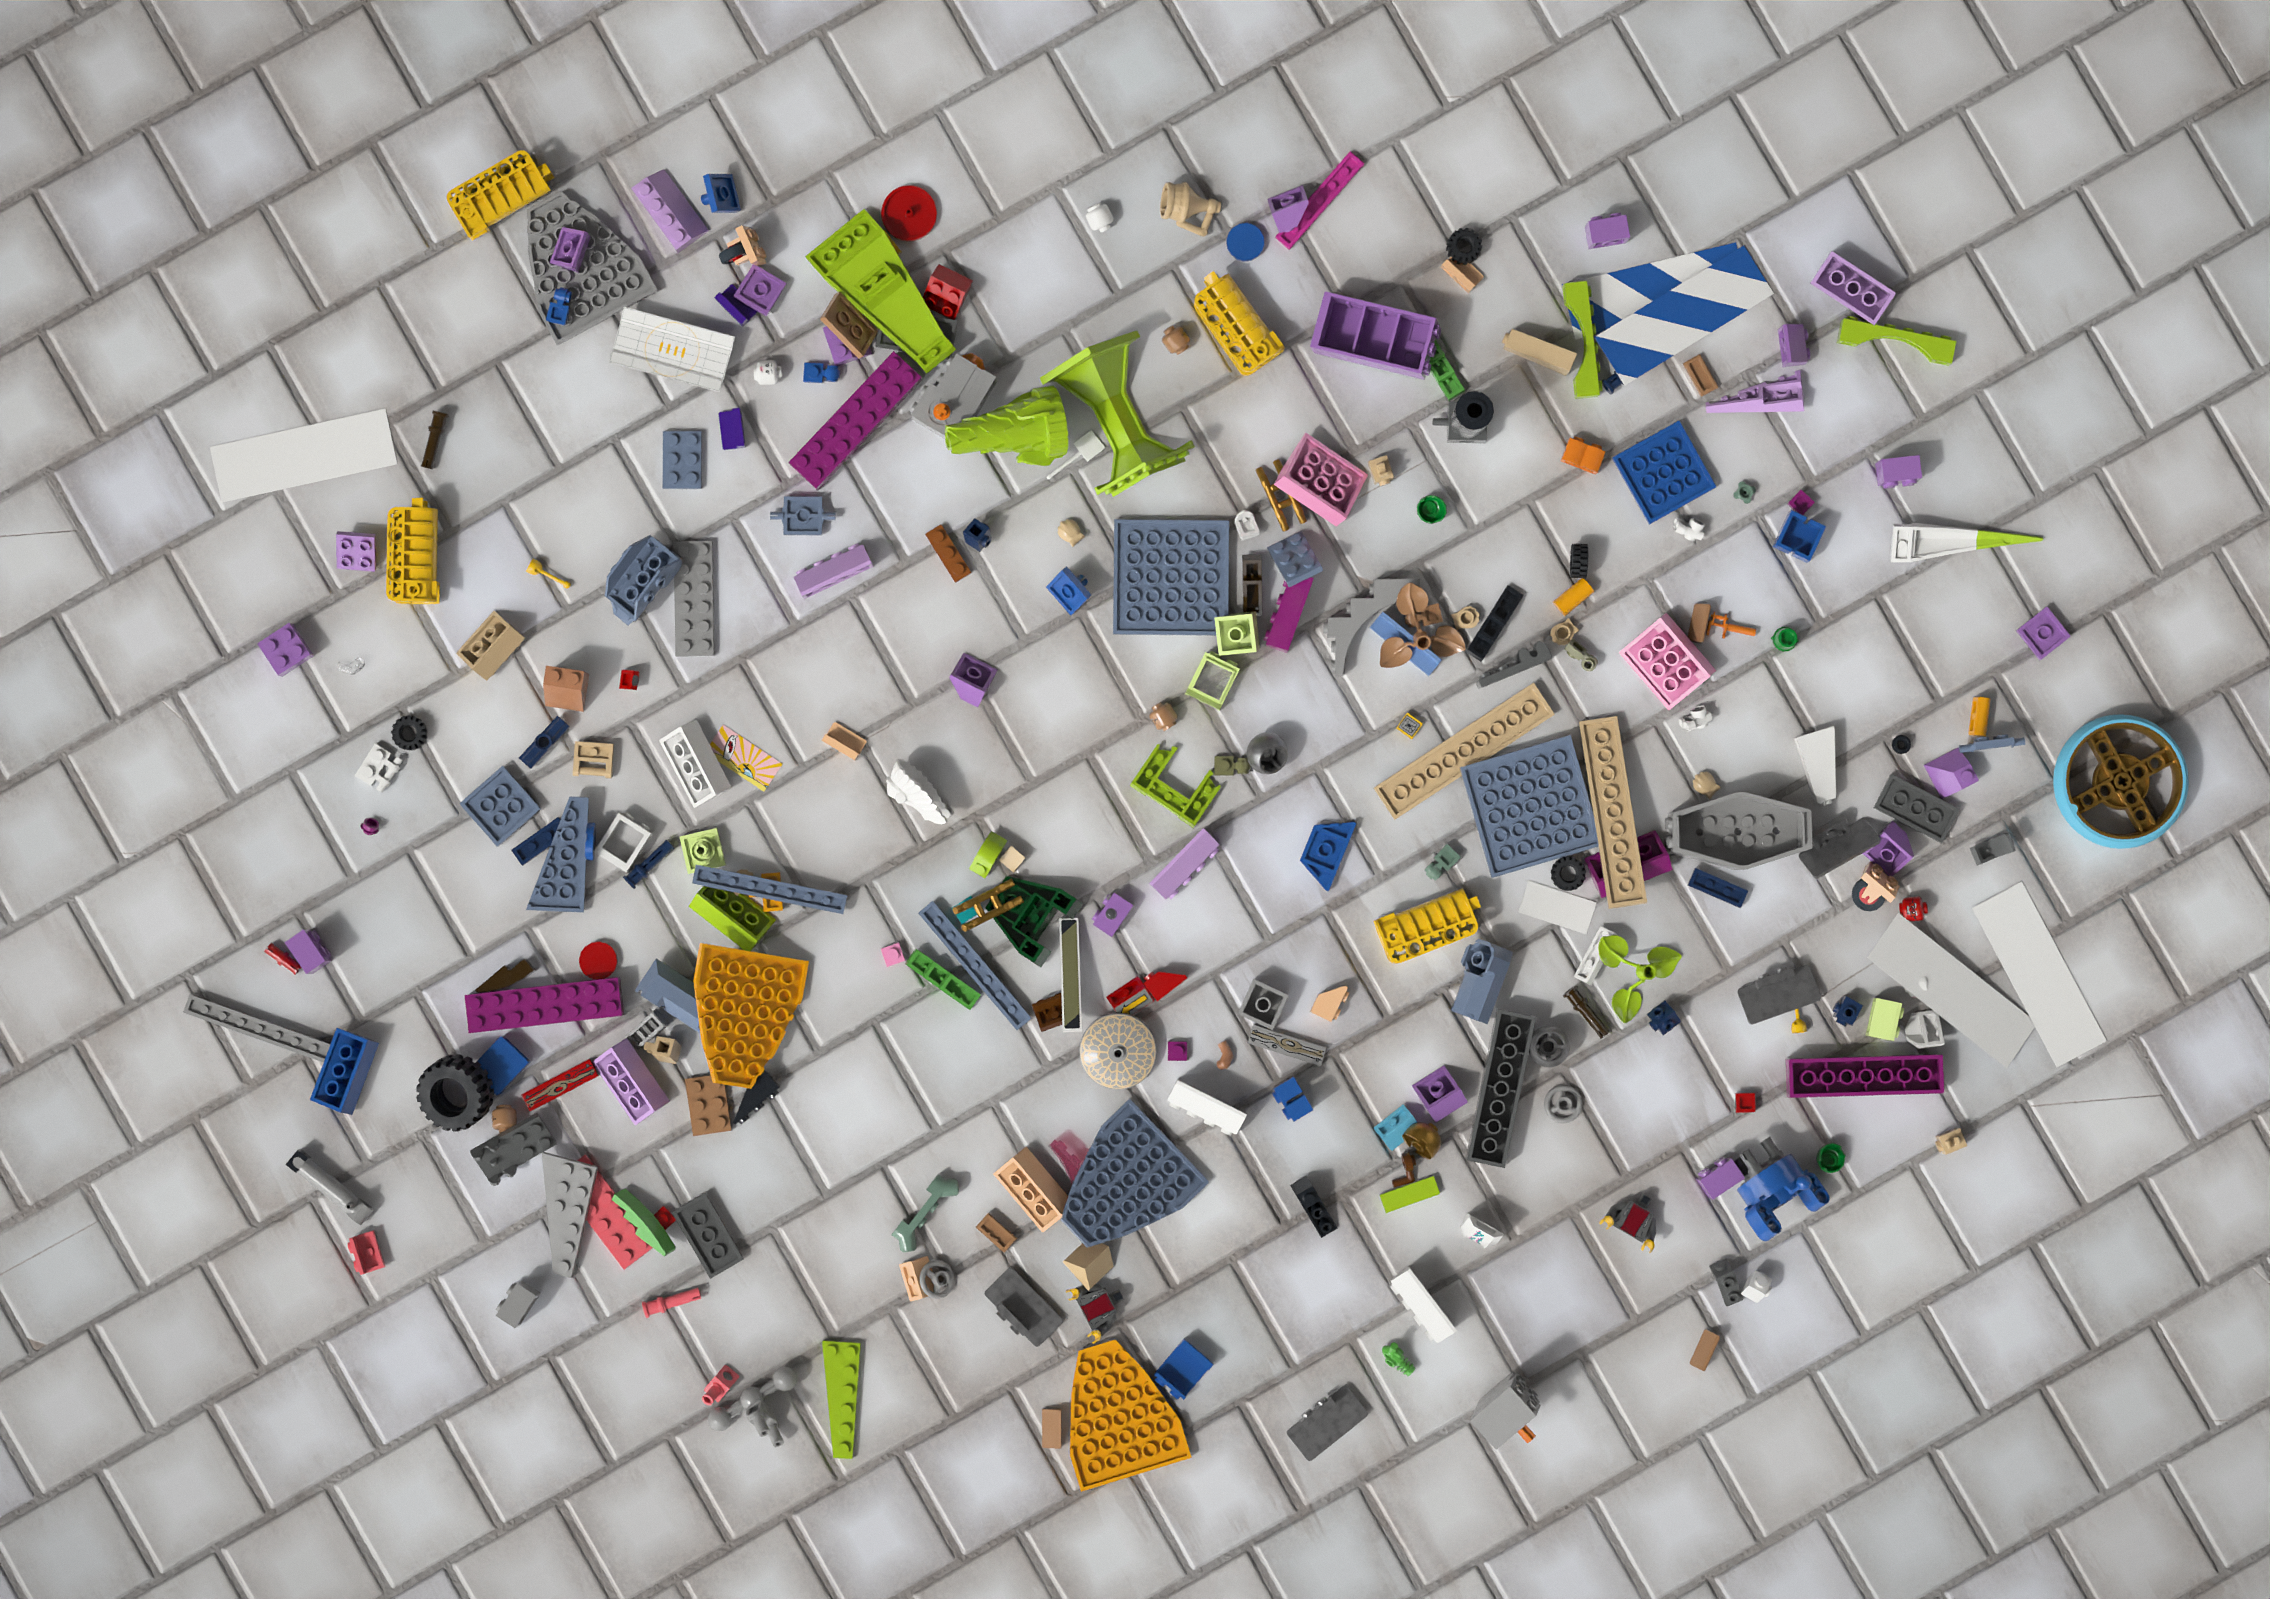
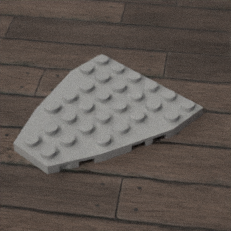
(608, 276)

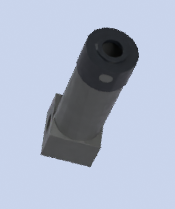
(1467, 418)

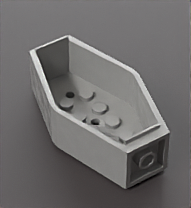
(1753, 816)

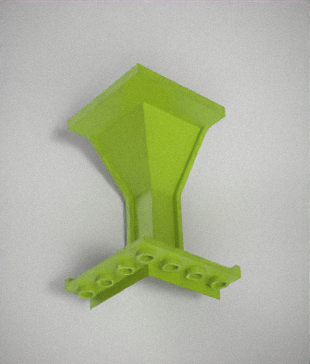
(1100, 381)

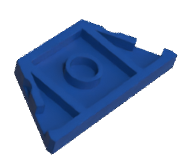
(1326, 850)

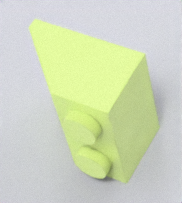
(1237, 633)

